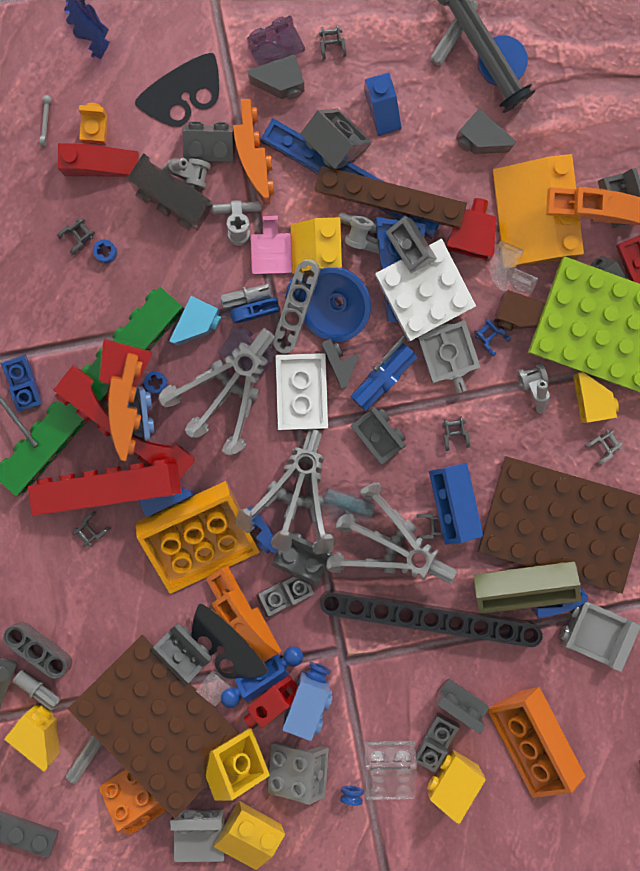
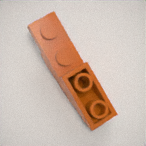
(253, 159)
(594, 204)
(121, 416)
(236, 611)

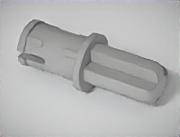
(246, 296)
(36, 690)

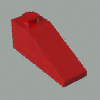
(95, 160)

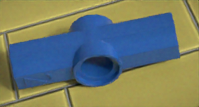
(384, 378)

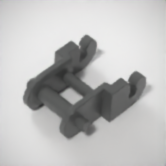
(341, 42)
(88, 234)
(461, 422)
(78, 531)
(432, 533)

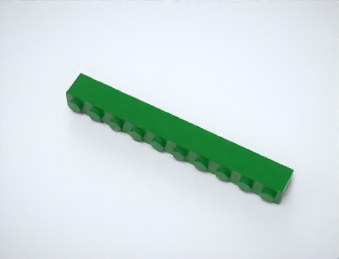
(62, 422)

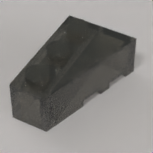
(169, 194)

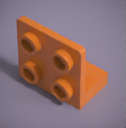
(129, 803)

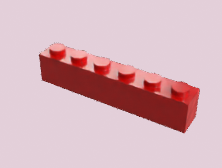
(104, 489)

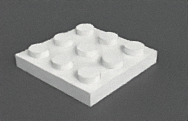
(427, 295)

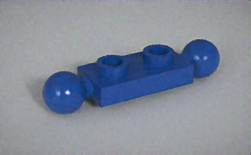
(252, 687)

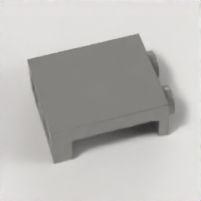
(600, 635)

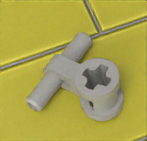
(193, 171)
(237, 223)
(358, 231)
(536, 382)

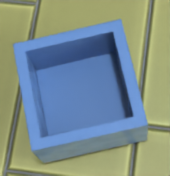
(305, 713)

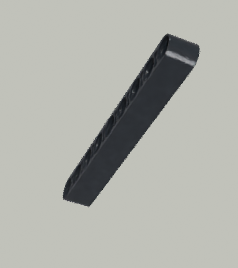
(441, 625)

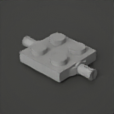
(449, 353)

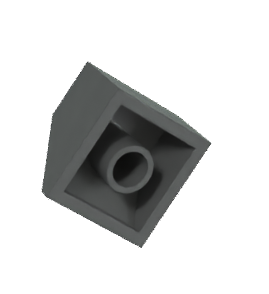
(334, 137)

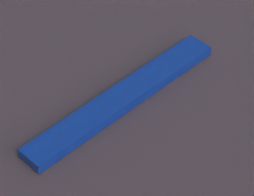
(293, 146)

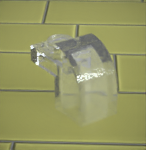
(504, 269)

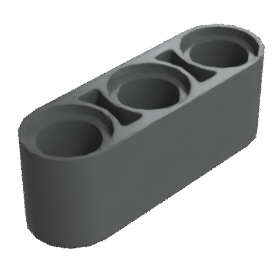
(25, 649)

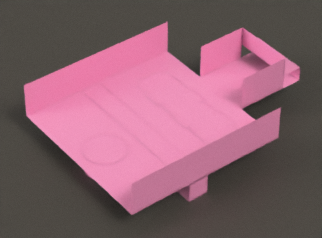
(271, 250)

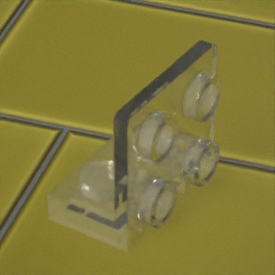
(390, 770)

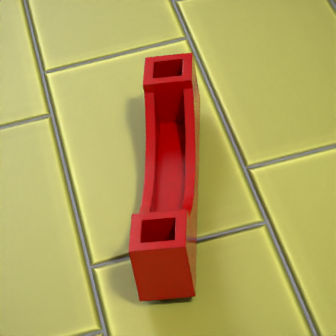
(77, 390)

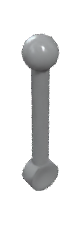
(47, 100)

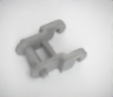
(609, 434)

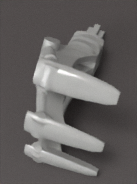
(197, 427)
(405, 530)
(282, 539)

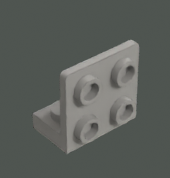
(298, 773)
(195, 835)

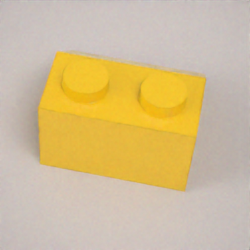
(316, 240)
(36, 736)
(235, 767)
(455, 785)
(249, 836)

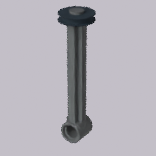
(489, 54)

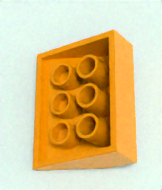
(522, 210)
(195, 537)

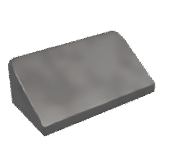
(410, 244)

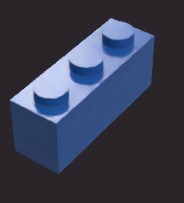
(456, 504)

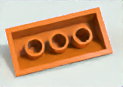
(536, 743)

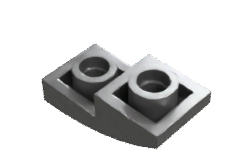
(284, 594)
(436, 741)

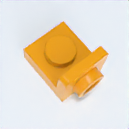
(93, 123)

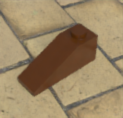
(518, 311)

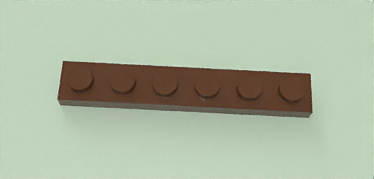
(390, 197)

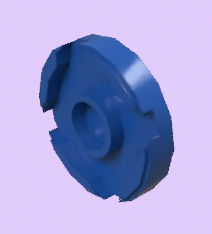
(514, 54)

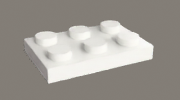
(301, 391)

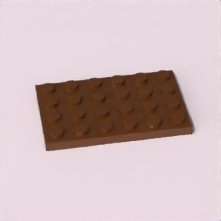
(562, 518)
(154, 725)

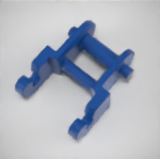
(489, 324)

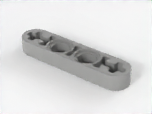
(298, 307)

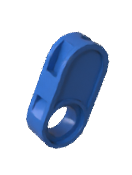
(254, 310)

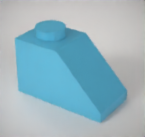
(195, 322)

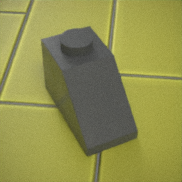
(279, 78)
(484, 136)

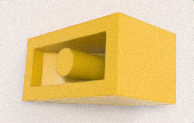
(594, 399)

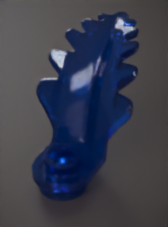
(87, 26)

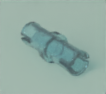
(349, 502)

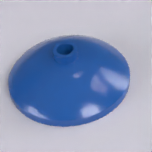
(330, 318)

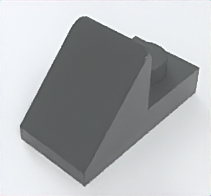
(341, 369)

